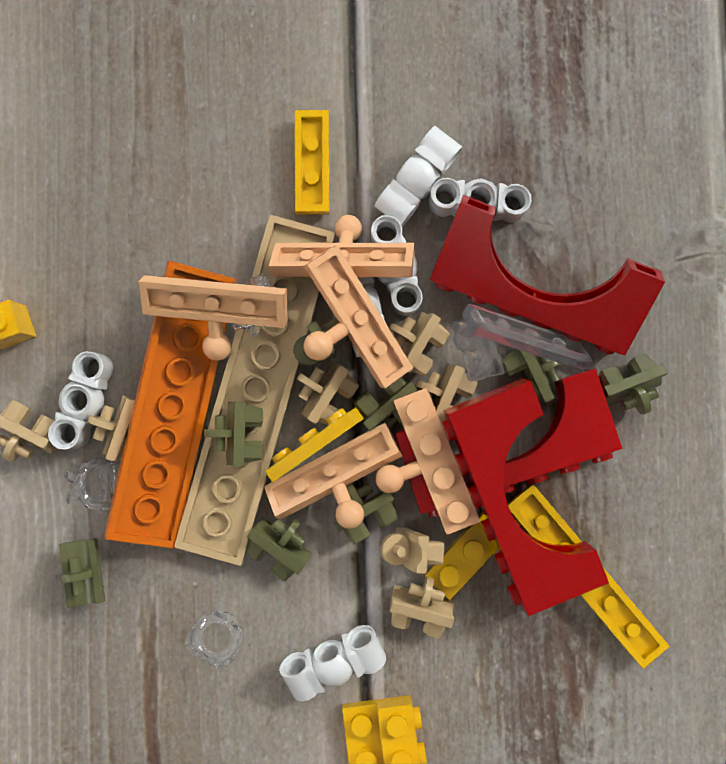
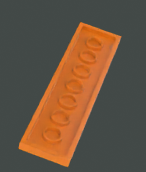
(164, 427)

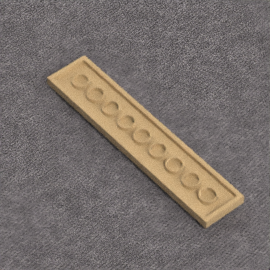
(263, 374)

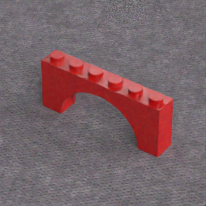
(603, 315)
(578, 433)
(538, 570)

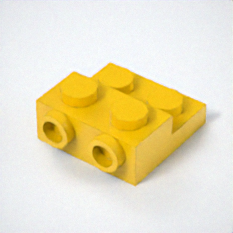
(383, 731)

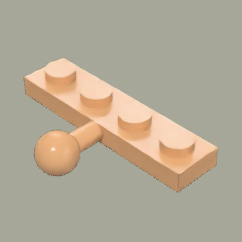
(364, 258)
(214, 303)
(356, 318)
(433, 461)
(332, 474)

